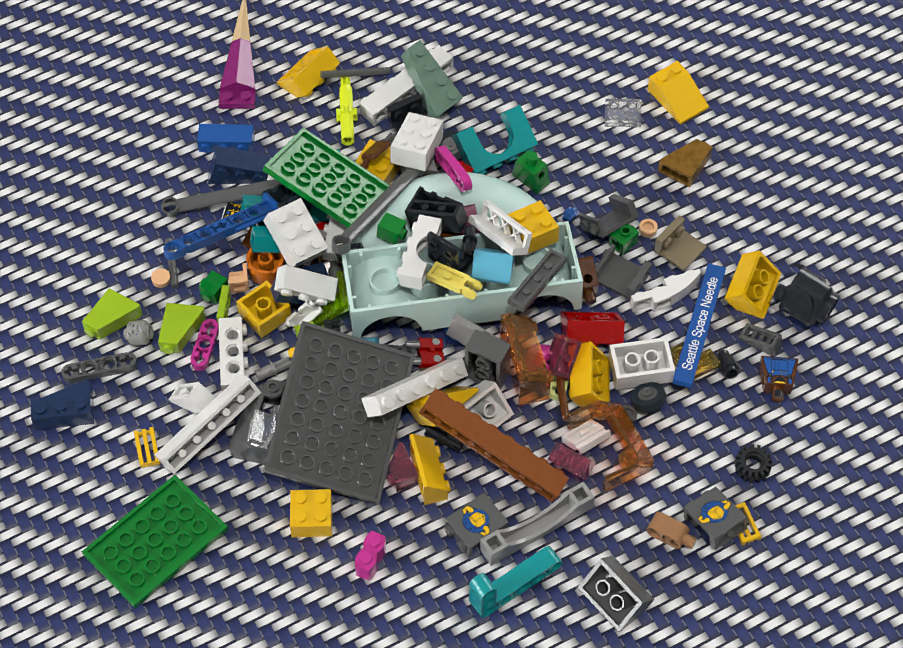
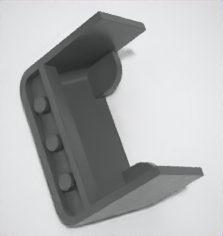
(239, 444)

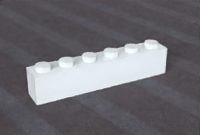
(398, 88)
(414, 387)
(207, 423)

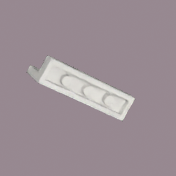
(501, 234)

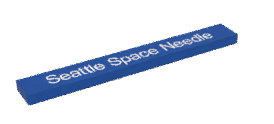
(699, 325)

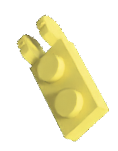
(453, 280)

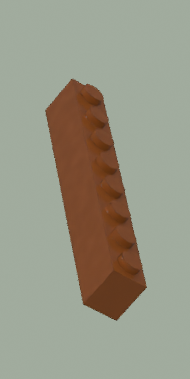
(494, 445)

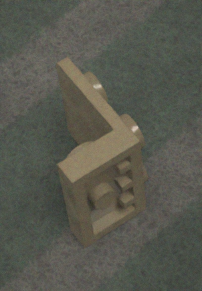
(678, 245)

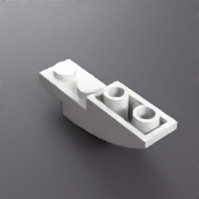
(672, 291)

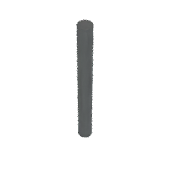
(355, 72)

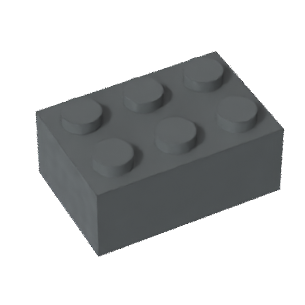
(487, 358)

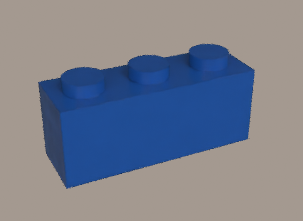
(225, 135)

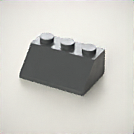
(615, 593)

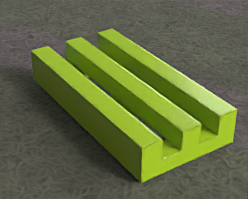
(224, 302)

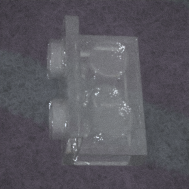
(623, 112)

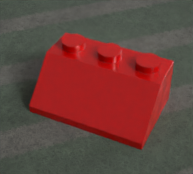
(594, 327)

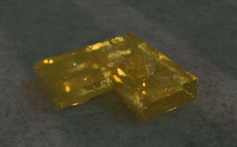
(707, 361)

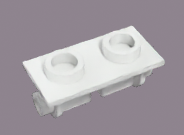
(306, 313)

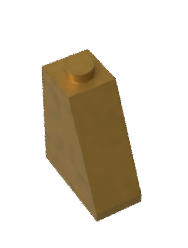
(686, 162)

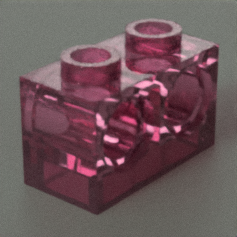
(571, 461)

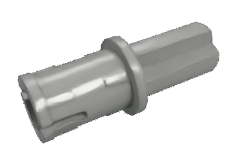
(272, 368)

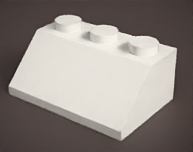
(489, 404)

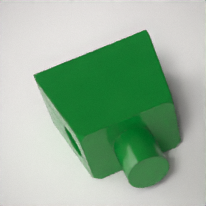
(531, 171)

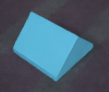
(492, 265)

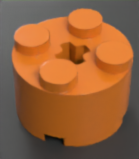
(263, 265)

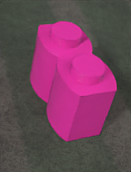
(372, 553)

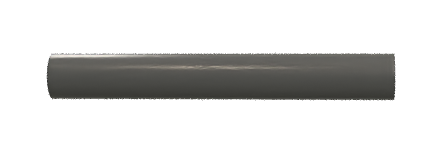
(172, 269)

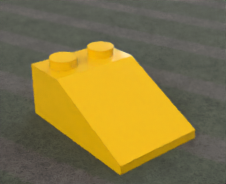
(677, 92)
(458, 393)

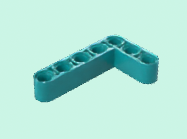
(489, 596)

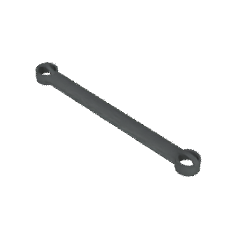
(215, 197)
(374, 211)

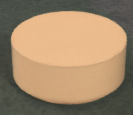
(648, 228)
(160, 278)

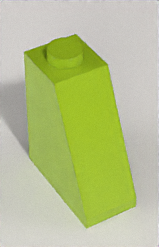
(110, 314)
(179, 326)

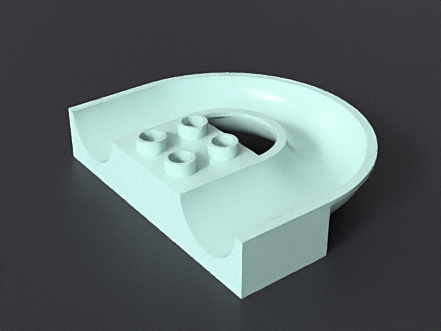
(372, 271)

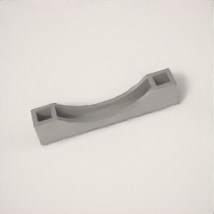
(511, 539)

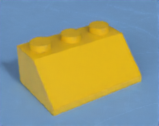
(306, 72)
(753, 284)
(590, 376)
(429, 469)

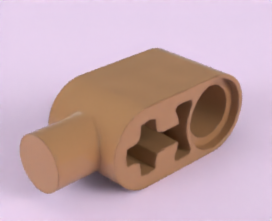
(670, 531)

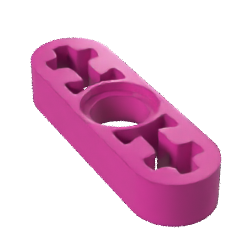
(206, 352)

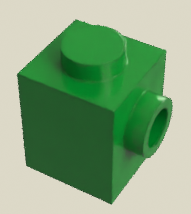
(391, 229)
(624, 238)
(211, 287)

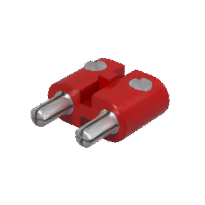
(429, 351)

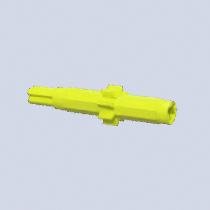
(346, 113)

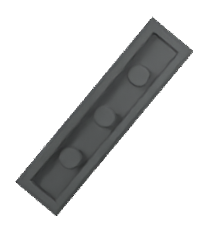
(537, 280)

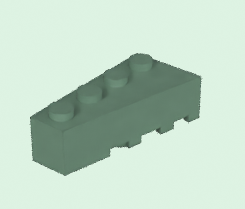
(430, 80)

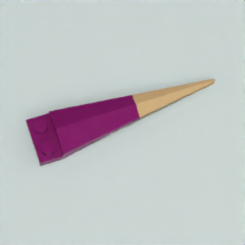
(238, 82)

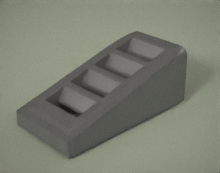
(772, 344)

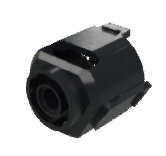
(807, 297)

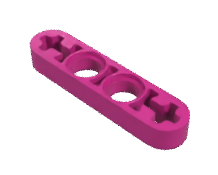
(453, 168)

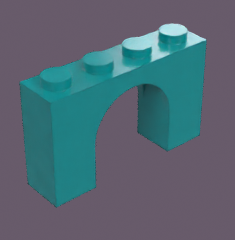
(520, 140)
(260, 236)

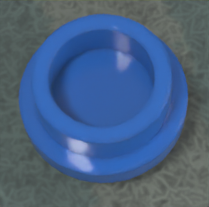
(570, 214)

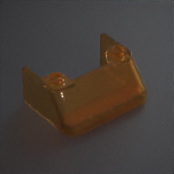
(527, 358)
(636, 456)

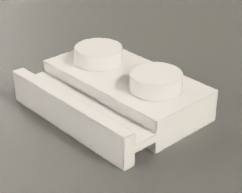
(586, 436)

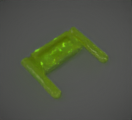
(336, 307)

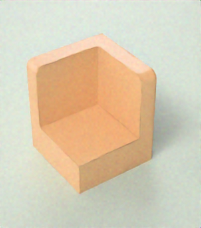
(239, 280)

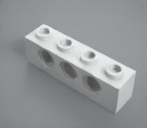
(229, 329)

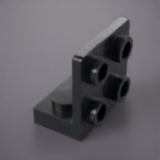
(398, 111)
(447, 253)

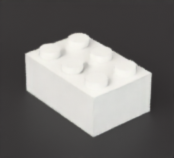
(416, 141)
(295, 233)
(641, 363)

